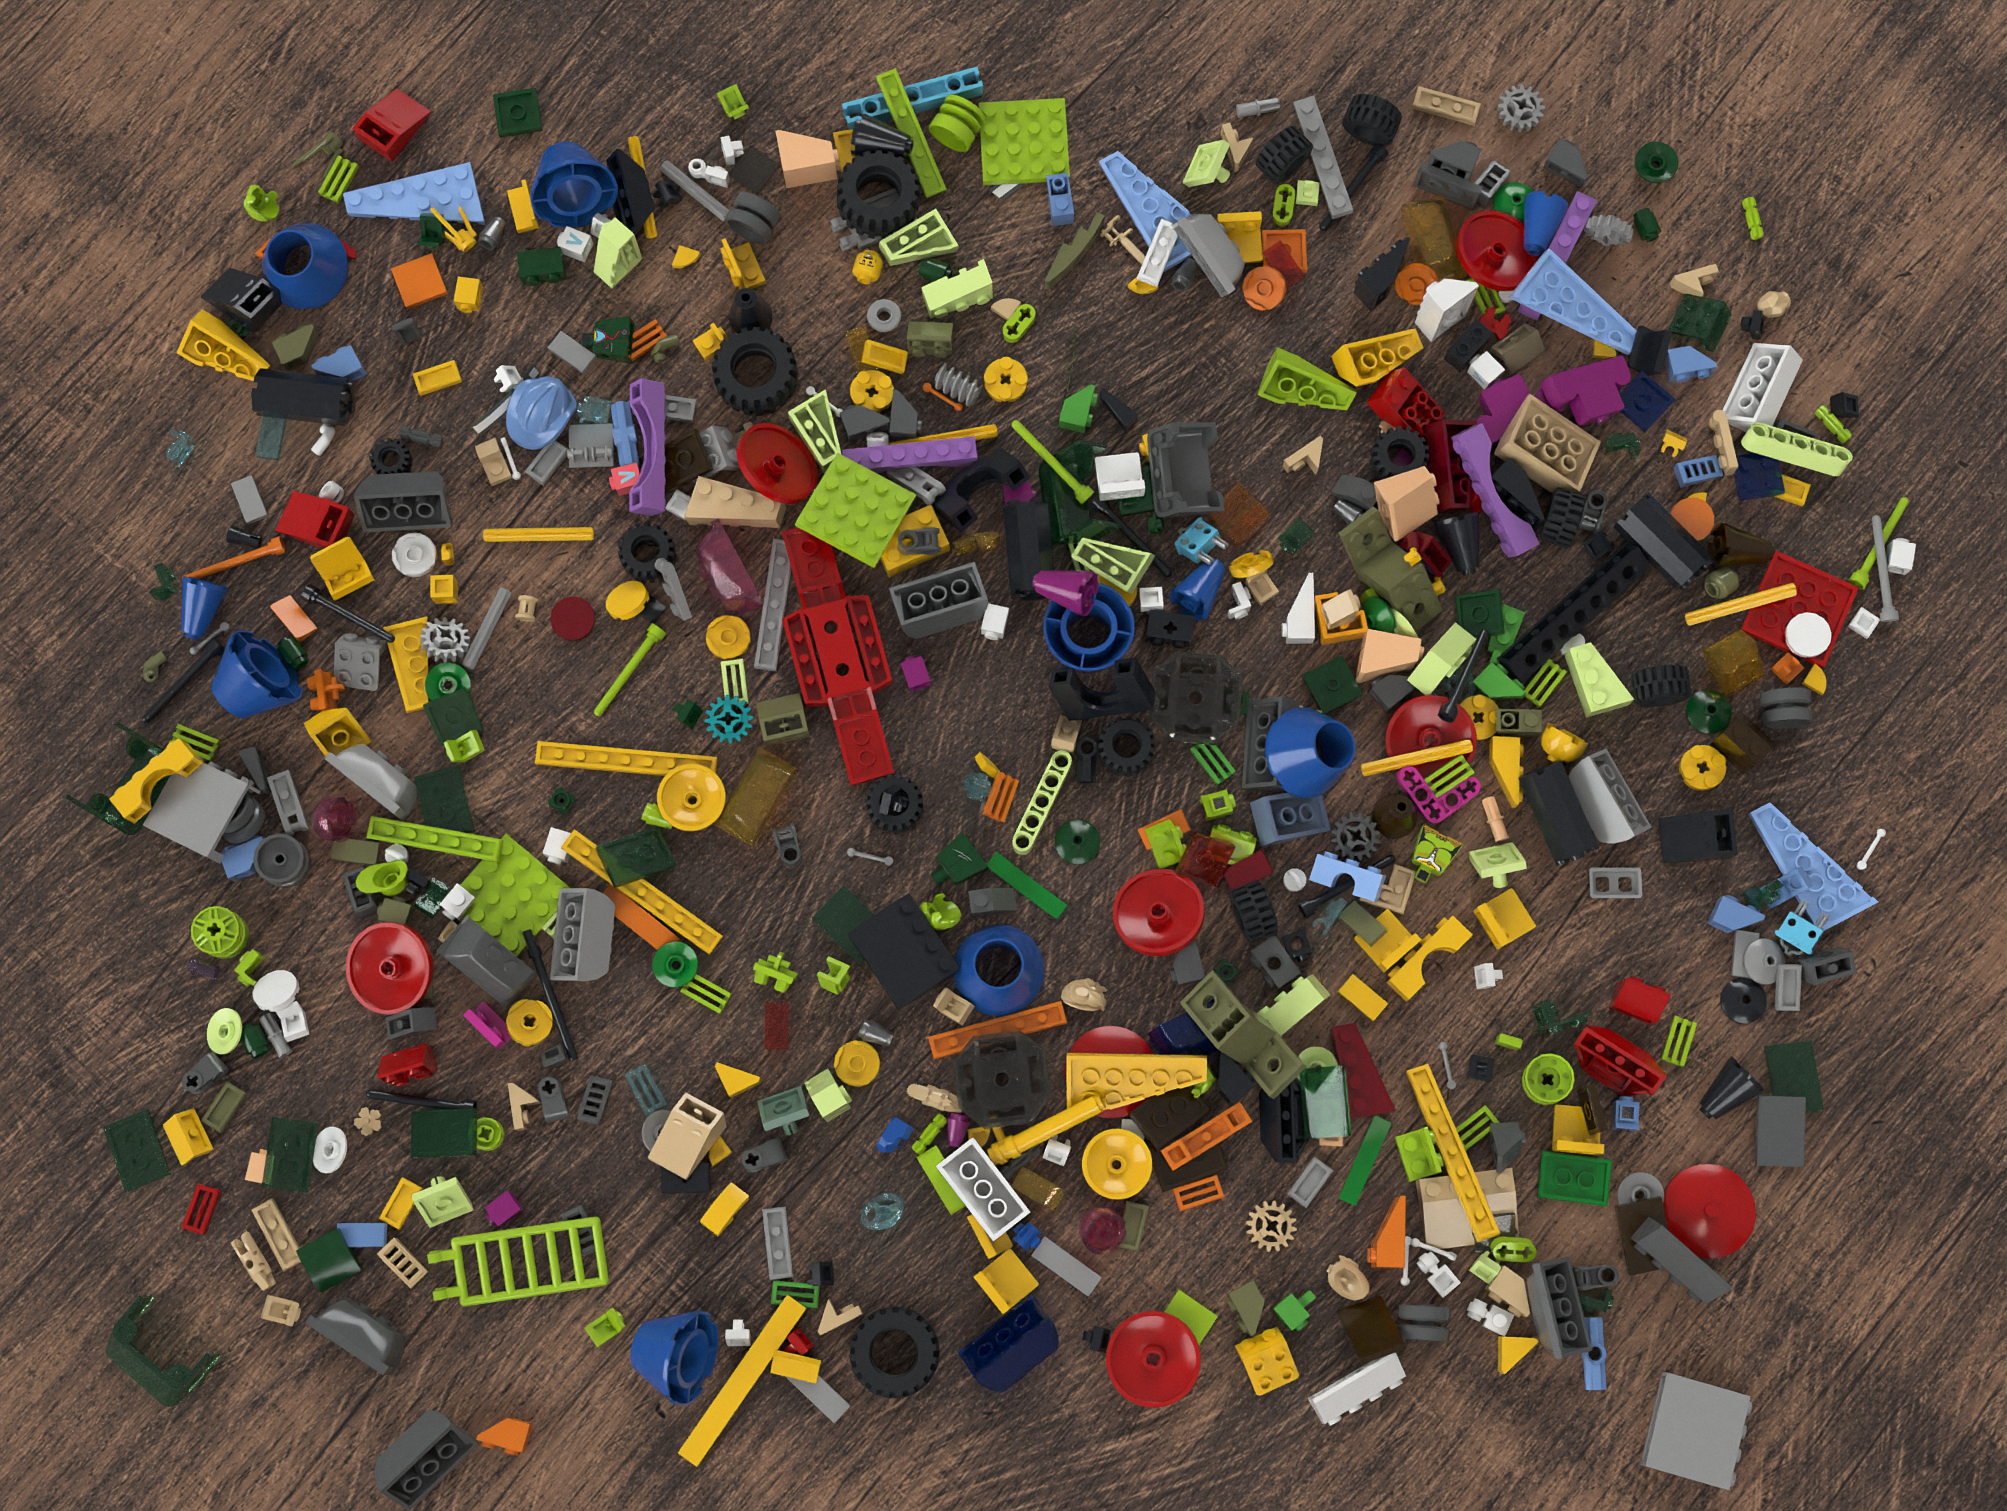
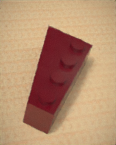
(1452, 481)
(1364, 1085)

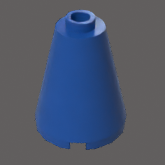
(1542, 220)
(1199, 590)
(199, 605)

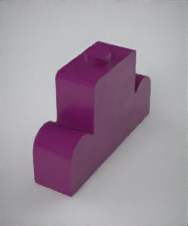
(1589, 390)
(1501, 404)

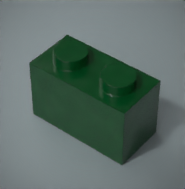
(541, 266)

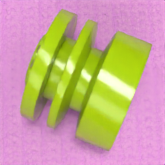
(957, 123)
(228, 941)
(1561, 1081)

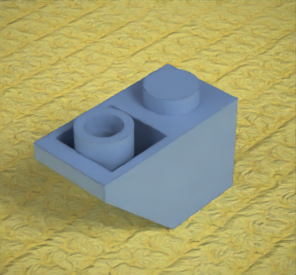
(1060, 199)
(1687, 363)
(341, 364)
(239, 859)
(1731, 915)

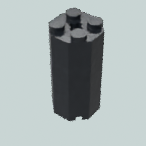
(303, 397)
(1664, 542)
(1027, 545)
(1558, 812)

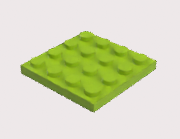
(1023, 141)
(855, 510)
(512, 895)

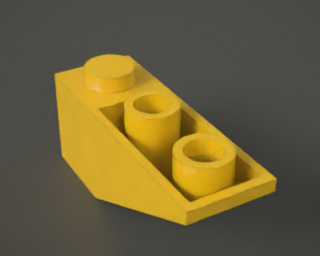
(1505, 763)

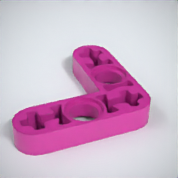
(1439, 803)

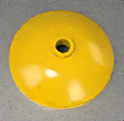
(686, 783)
(1122, 1147)

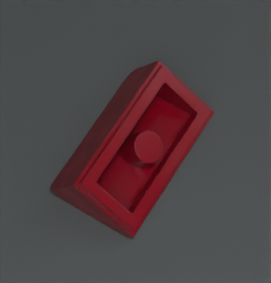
(1248, 870)

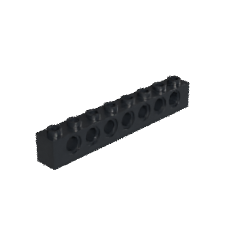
(1574, 612)

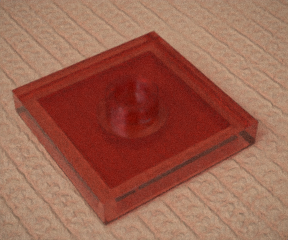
(1205, 859)

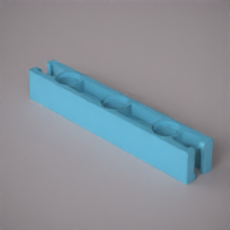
(929, 95)

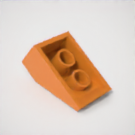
(1389, 1242)

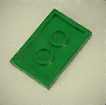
(1574, 1178)

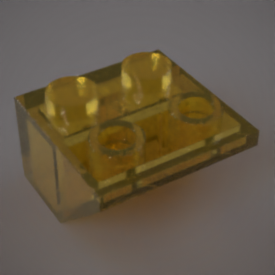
(1734, 662)

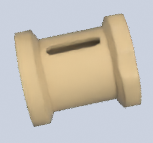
(529, 615)

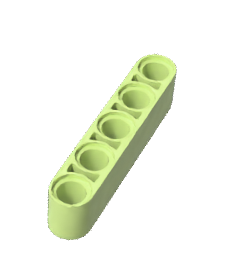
(1796, 449)
(1046, 792)

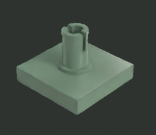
(783, 1110)

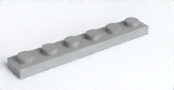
(1323, 157)

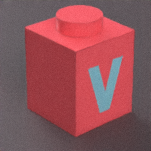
(624, 478)

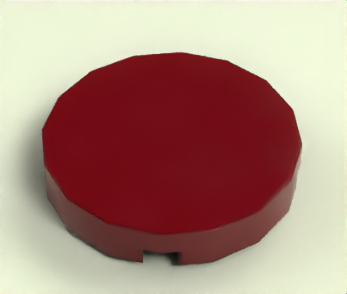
(572, 618)

